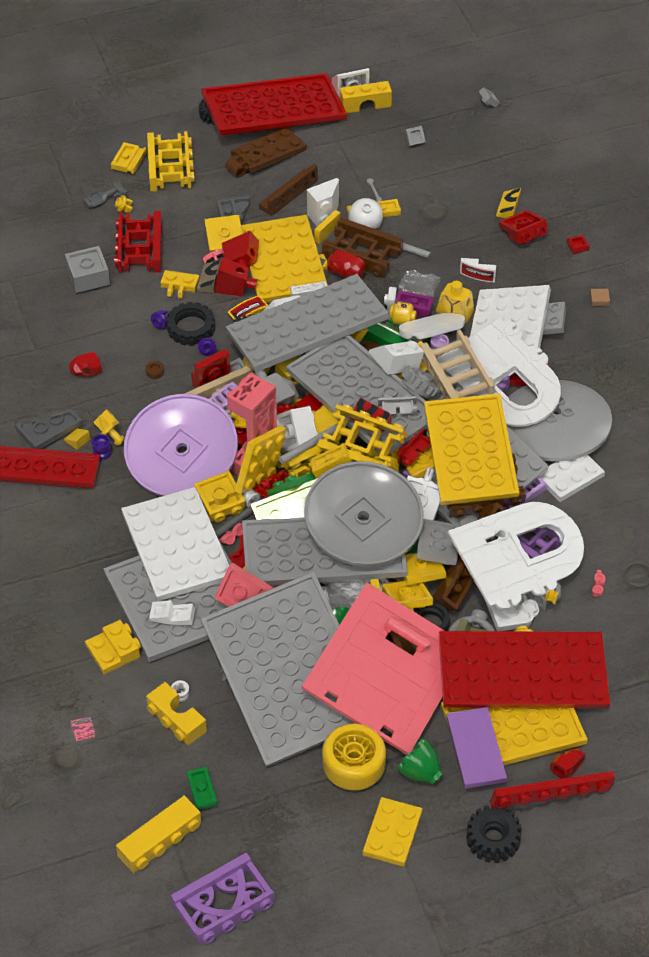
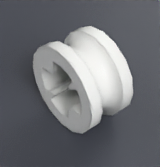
(251, 497)
(181, 685)

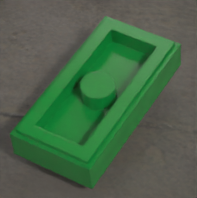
(201, 788)

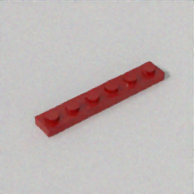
(552, 789)

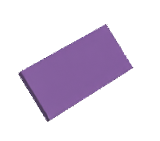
(476, 748)

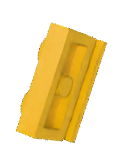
(128, 158)

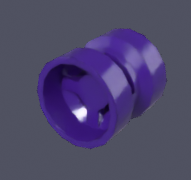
(101, 446)

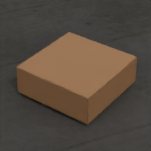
(600, 297)

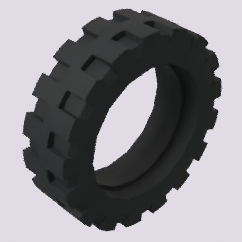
(190, 310)

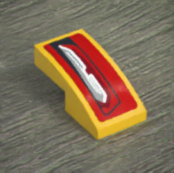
(248, 307)

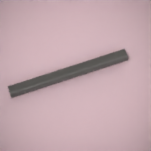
(235, 520)

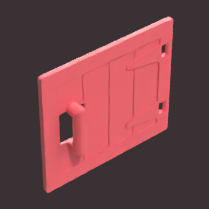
(374, 677)

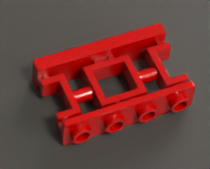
(138, 252)

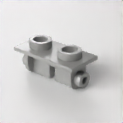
(404, 402)

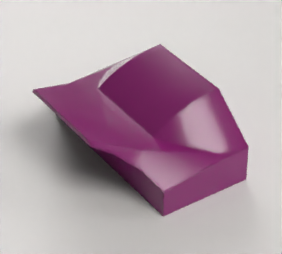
(421, 303)

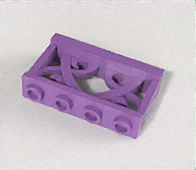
(227, 919)

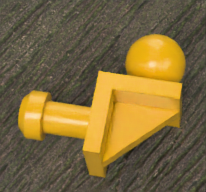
(106, 423)

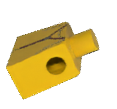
(456, 300)

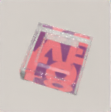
(83, 729)

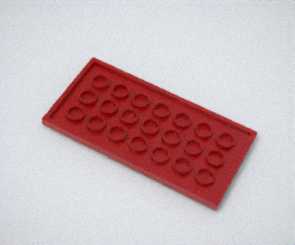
(273, 104)
(523, 669)

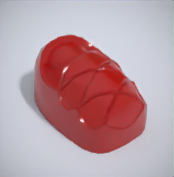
(345, 264)

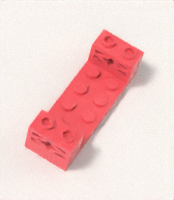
(256, 402)

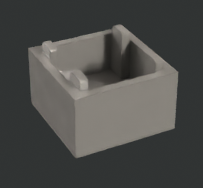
(87, 269)

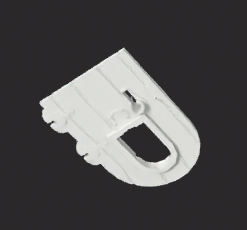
(501, 355)
(503, 567)

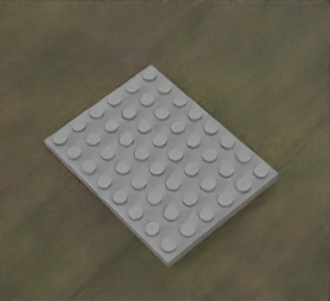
(267, 655)

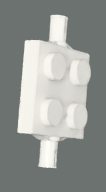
(428, 493)

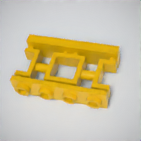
(168, 150)
(369, 424)

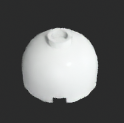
(366, 212)

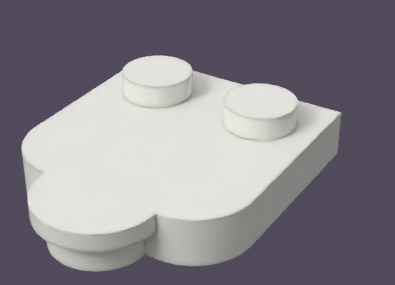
(514, 616)

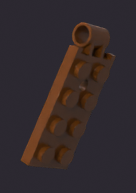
(264, 152)

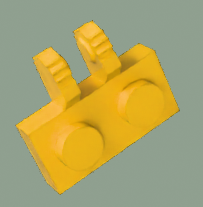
(180, 282)

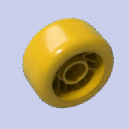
(354, 757)

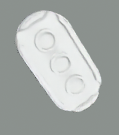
(432, 325)

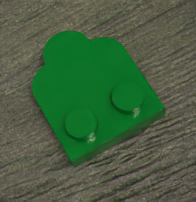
(291, 482)

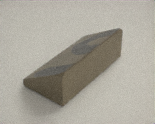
(209, 277)

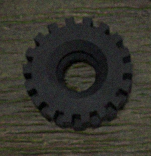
(497, 820)

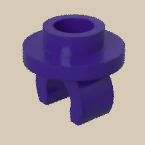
(158, 319)
(206, 346)

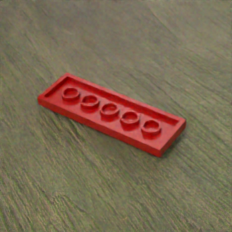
(48, 467)

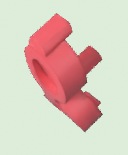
(214, 254)
(229, 537)
(599, 581)

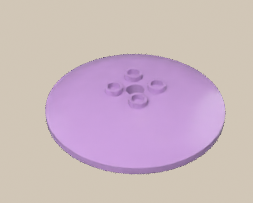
(173, 423)

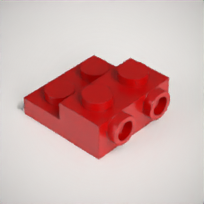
(524, 226)
(211, 368)

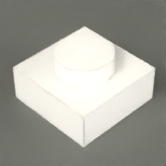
(390, 298)

